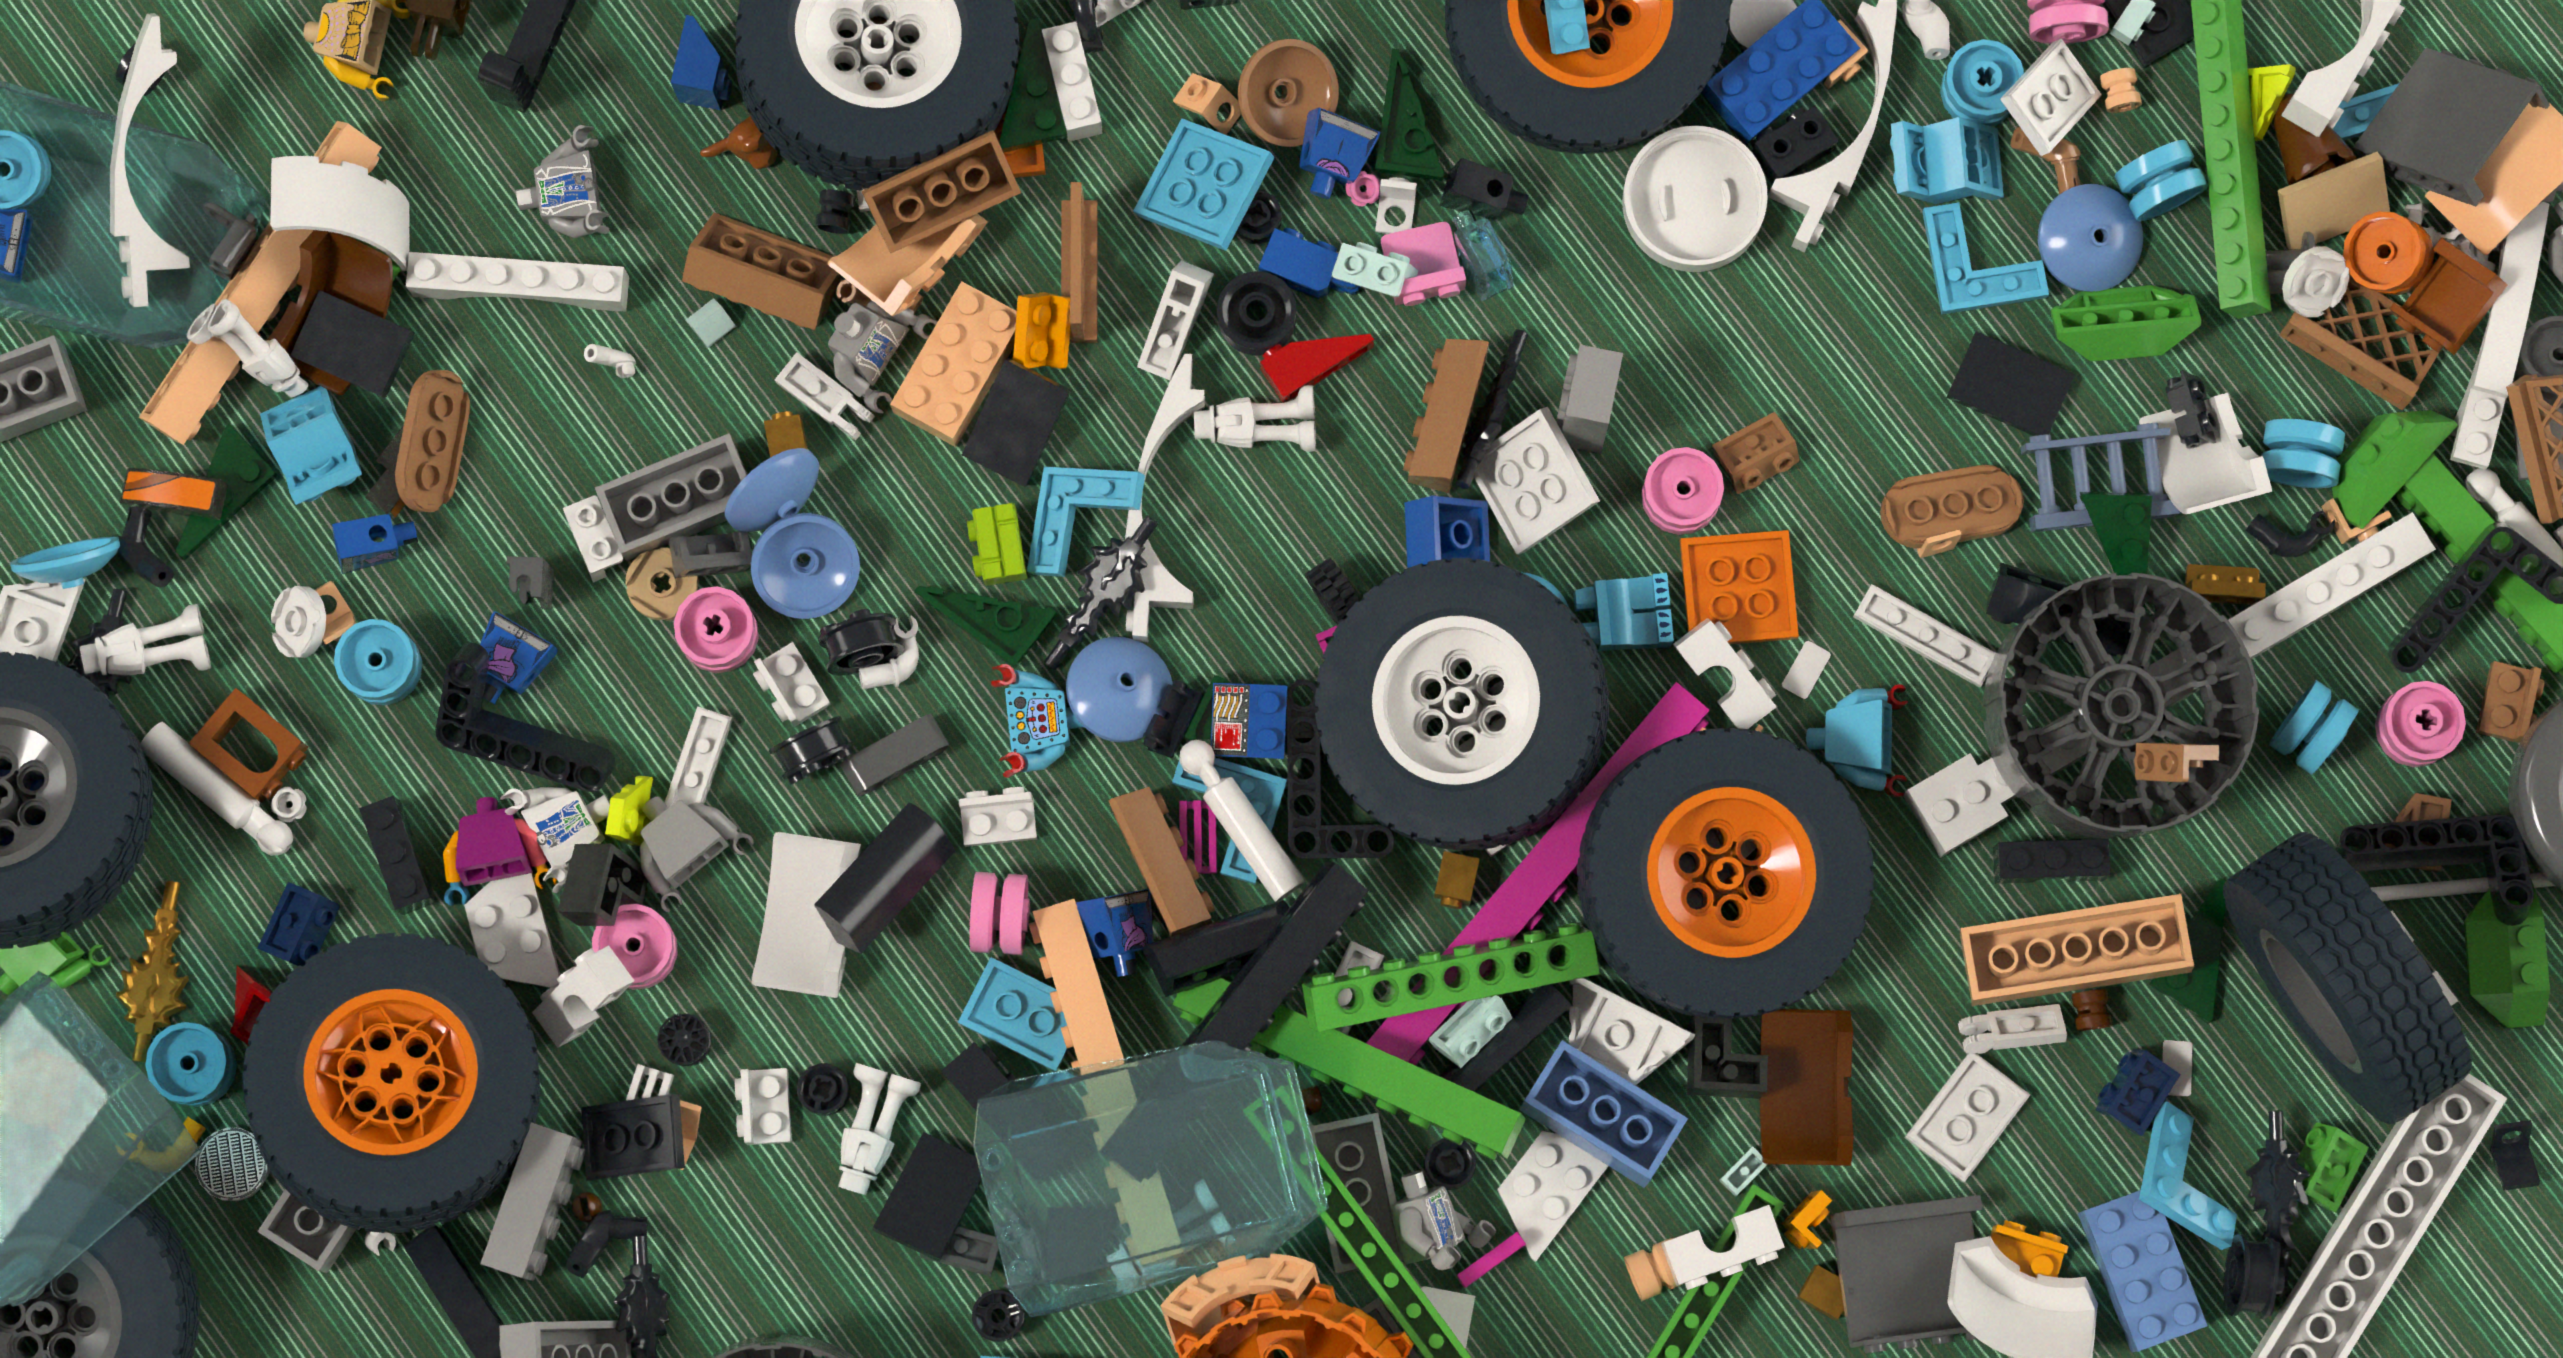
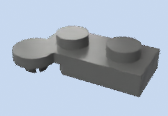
(970, 1252)

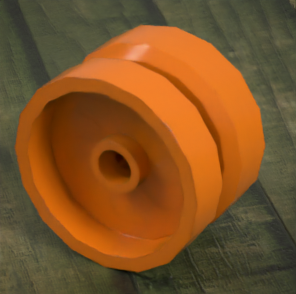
(2369, 245)

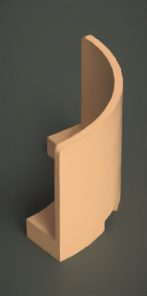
(2513, 179)
(897, 277)
(1198, 1299)

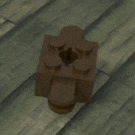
(434, 21)

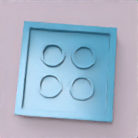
(1203, 184)

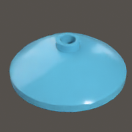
(66, 562)

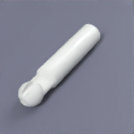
(2486, 489)
(215, 789)
(1242, 823)

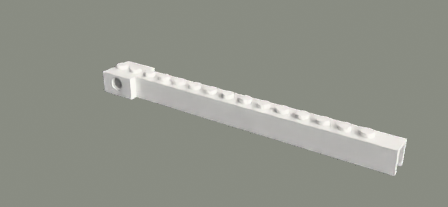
(1969, 797)

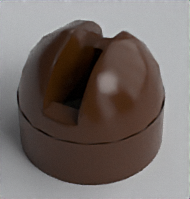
(1312, 1099)
(594, 1204)

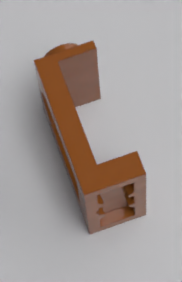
(289, 747)

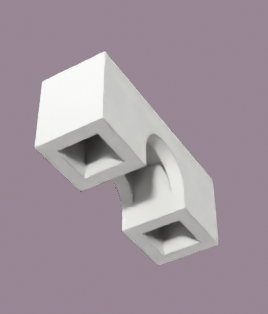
(1072, 81)
(1708, 647)
(571, 1005)
(1755, 1239)

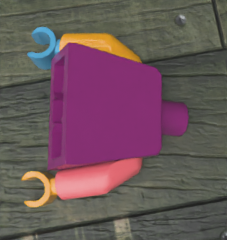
(490, 849)

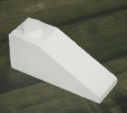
(1175, 319)

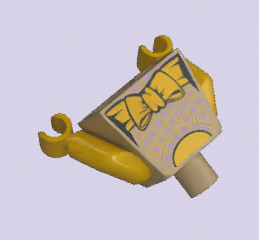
(353, 38)

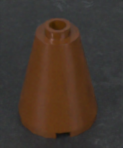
(2305, 153)

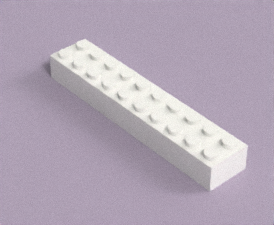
(2381, 1225)

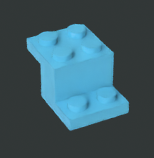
(1946, 160)
(311, 445)

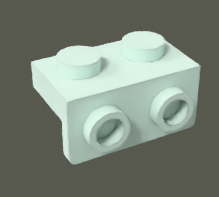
(1372, 270)
(1470, 1029)

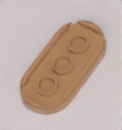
(432, 441)
(1969, 499)

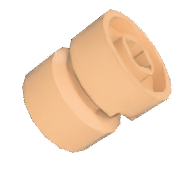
(1649, 1271)

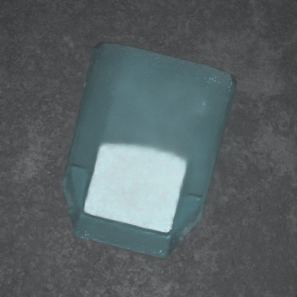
(72, 257)
(76, 1136)
(1144, 1171)

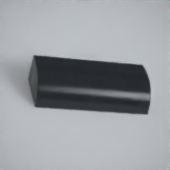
(884, 878)
(1211, 949)
(1528, 1023)

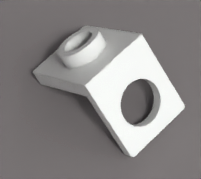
(1395, 193)

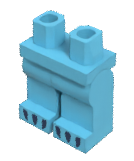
(1615, 609)

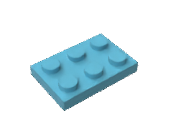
(1016, 1014)

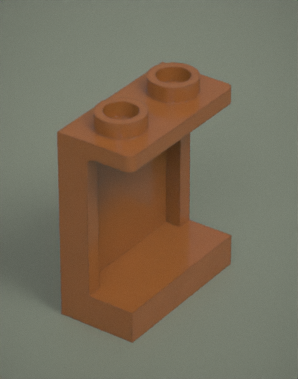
(2449, 299)

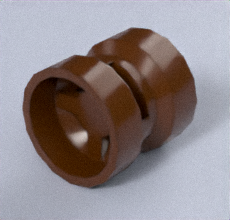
(2092, 1010)

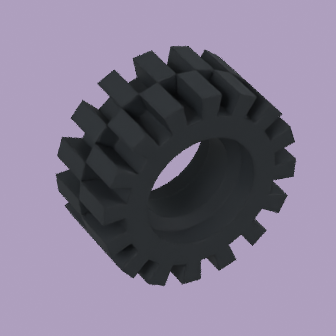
(1332, 589)

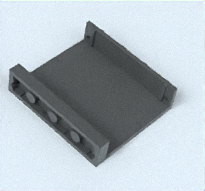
(2447, 123)
(1899, 1271)

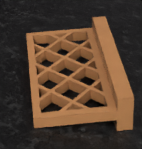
(1080, 264)
(2356, 362)
(2537, 442)

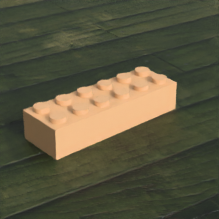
(2076, 950)

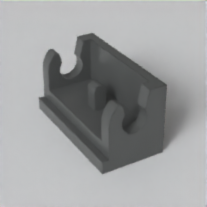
(710, 554)
(534, 577)

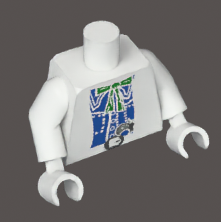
(560, 823)

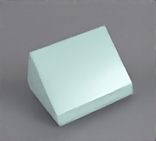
(710, 323)

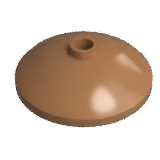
(1306, 84)

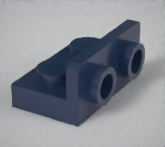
(298, 925)
(2137, 1090)

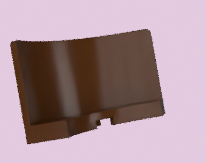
(345, 271)
(1807, 1099)

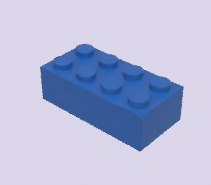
(1779, 69)

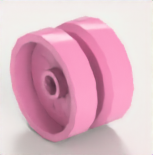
(2067, 20)
(1680, 512)
(714, 608)
(2404, 738)
(999, 913)
(657, 944)

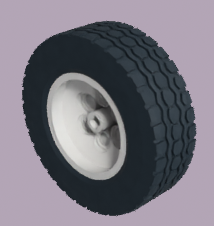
(863, 135)
(1417, 634)

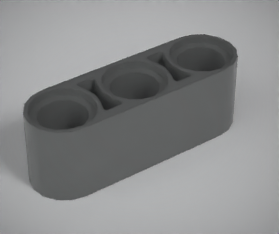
(894, 755)

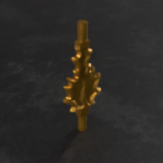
(152, 986)

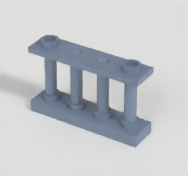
(2049, 514)

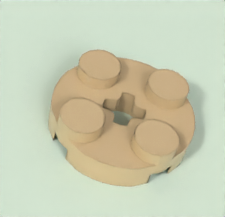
(642, 589)

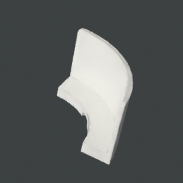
(341, 202)
(2211, 472)
(795, 942)
(2017, 1311)

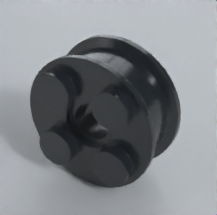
(1253, 290)
(860, 642)
(812, 750)
(2252, 1276)

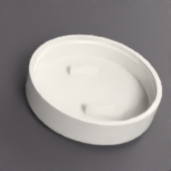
(1694, 198)

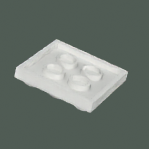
(1533, 481)

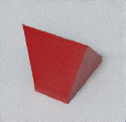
(249, 1001)

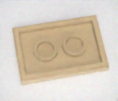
(2333, 200)

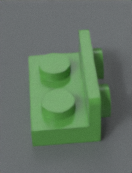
(2332, 1162)

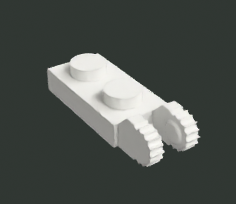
(821, 394)
(2013, 1028)

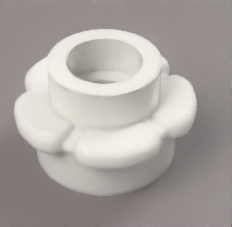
(280, 800)

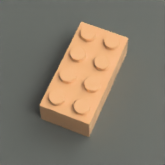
(957, 364)

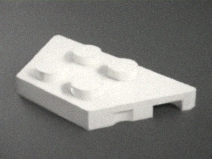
(36, 618)
(513, 931)
(1621, 1032)
(1548, 1188)

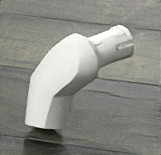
(1929, 25)

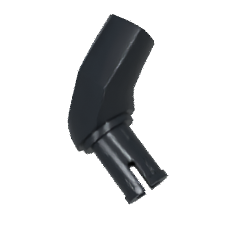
(136, 553)
(596, 1238)

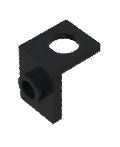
(2513, 1156)

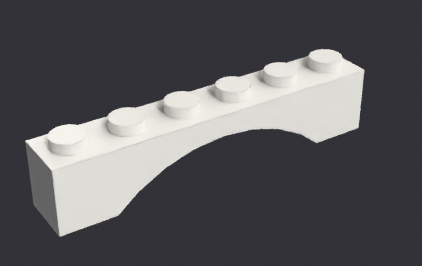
(2323, 89)
(471, 276)

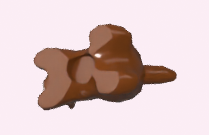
(746, 144)

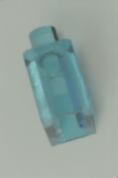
(1482, 255)

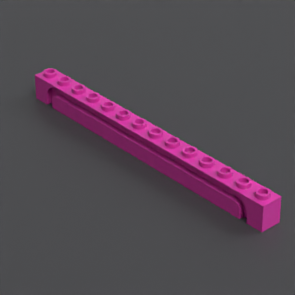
(1541, 872)

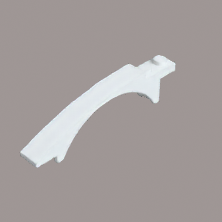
(1814, 191)
(142, 246)
(2500, 349)
(1159, 585)

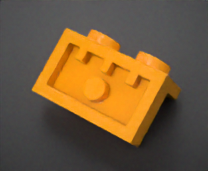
(1042, 330)
(1807, 1214)
(2030, 1252)

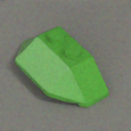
(2125, 322)
(2385, 459)
(2508, 964)

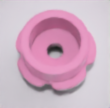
(1372, 186)

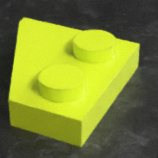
(2266, 92)
(626, 813)

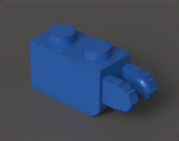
(1303, 264)

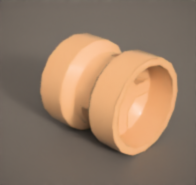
(2122, 93)

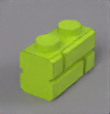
(998, 544)

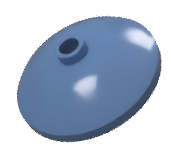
(2069, 242)
(773, 490)
(807, 587)
(1101, 699)

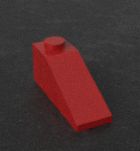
(1310, 362)

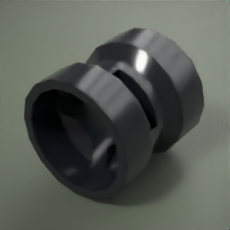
(835, 211)

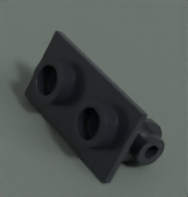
(2188, 396)
(1166, 733)

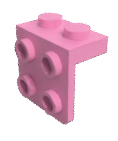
(1434, 255)

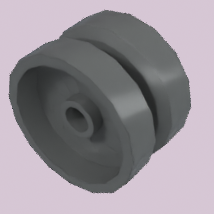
(2542, 353)

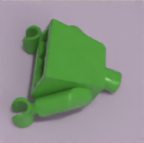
(55, 958)

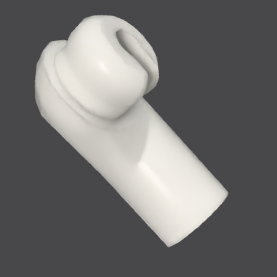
(611, 357)

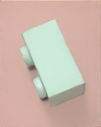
(2130, 22)
(1743, 1171)

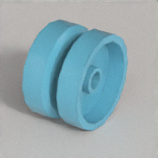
(1985, 63)
(28, 170)
(2161, 180)
(2302, 452)
(393, 677)
(2318, 730)
(213, 1066)

